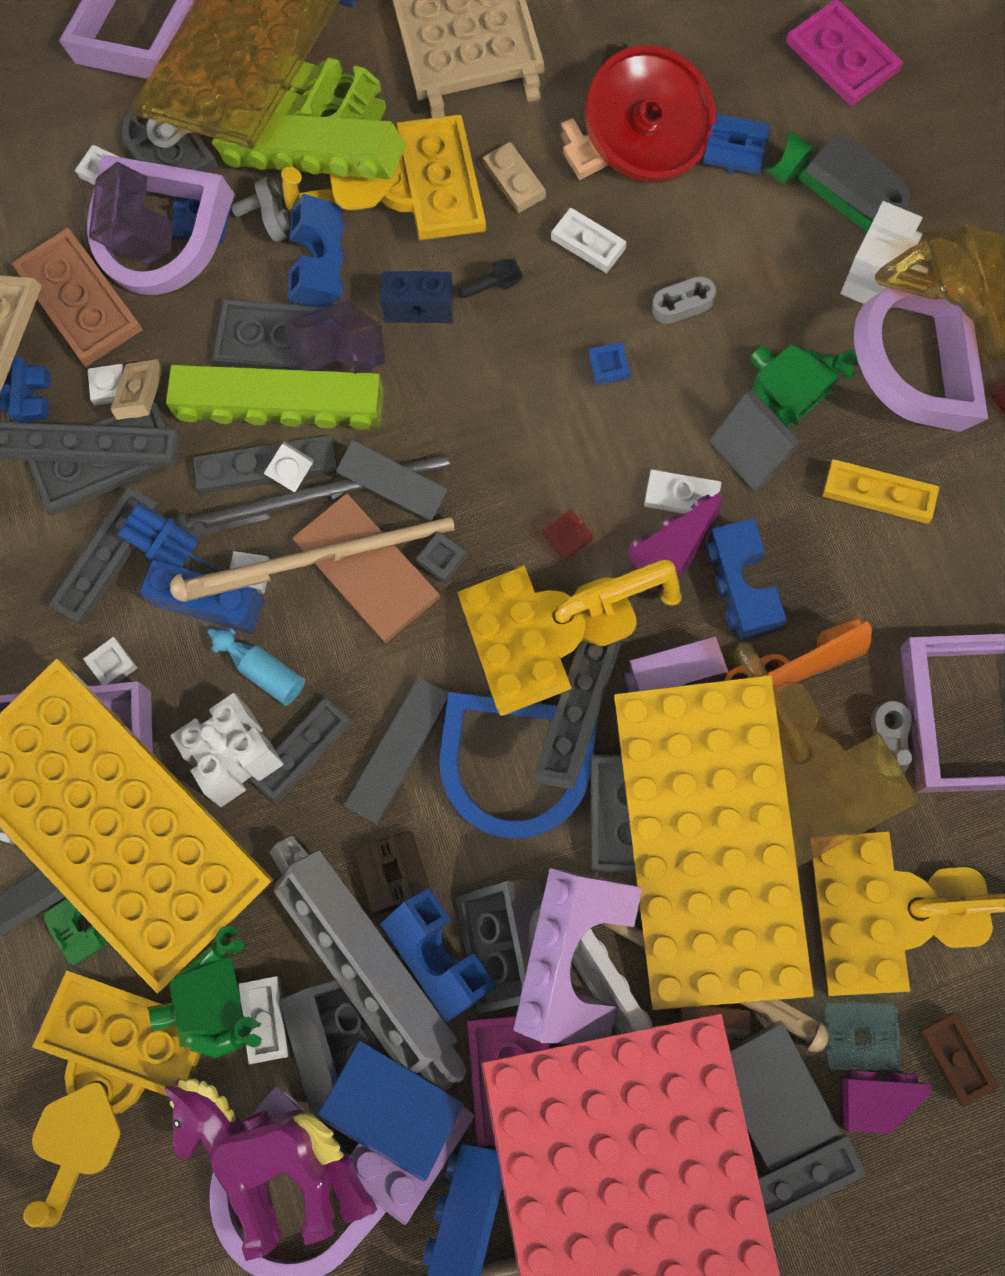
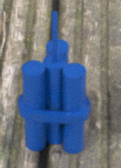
(159, 537)

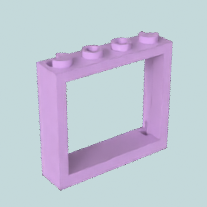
(87, 51)
(919, 702)

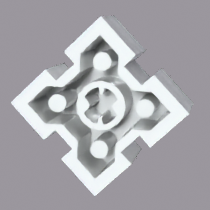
(888, 237)
(226, 750)

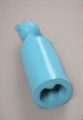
(259, 666)

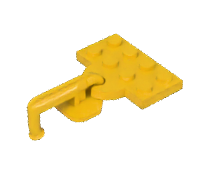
(431, 181)
(520, 634)
(869, 918)
(105, 1041)

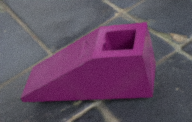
(678, 538)

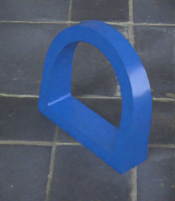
(461, 800)

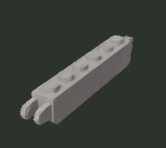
(365, 966)

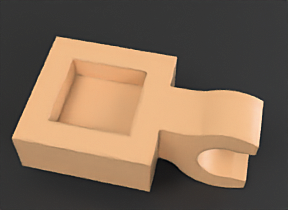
(580, 150)

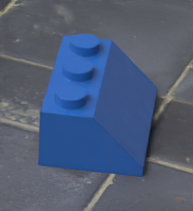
(465, 1214)

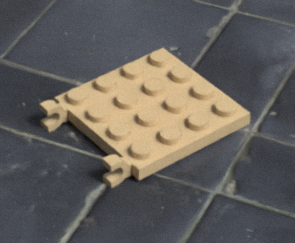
(468, 46)

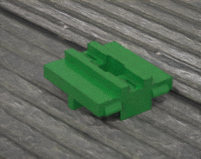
(68, 934)

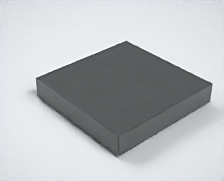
(754, 441)

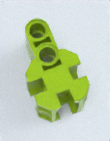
(316, 93)

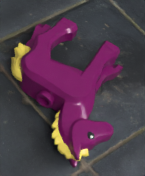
(261, 1149)

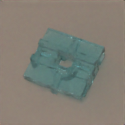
(875, 1016)

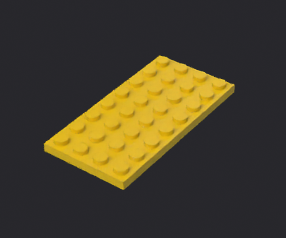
(117, 828)
(713, 844)

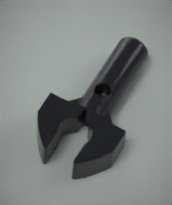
(505, 273)

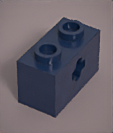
(417, 297)

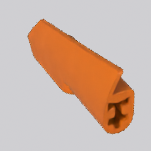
(834, 648)

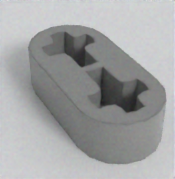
(683, 300)

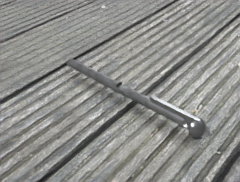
(259, 510)

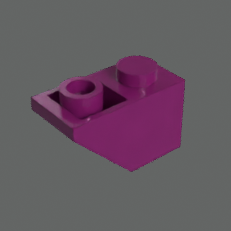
(879, 1104)

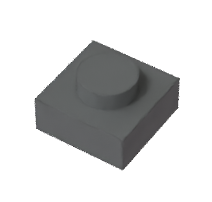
(441, 557)

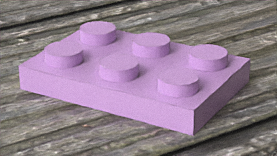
(393, 1187)

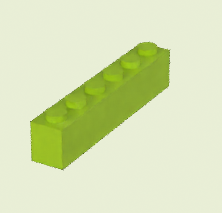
(321, 146)
(275, 396)

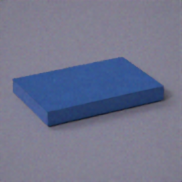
(390, 1111)

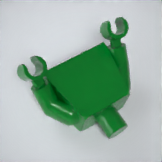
(798, 379)
(208, 1003)

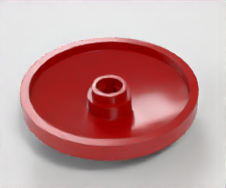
(649, 113)

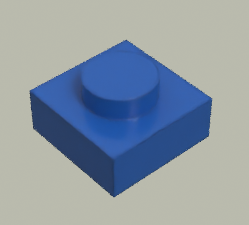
(609, 364)

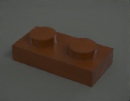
(958, 1059)

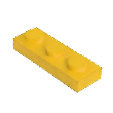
(880, 491)

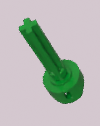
(794, 165)

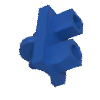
(18, 392)

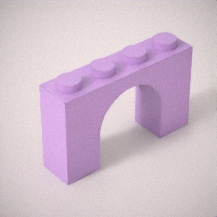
(680, 666)
(569, 908)

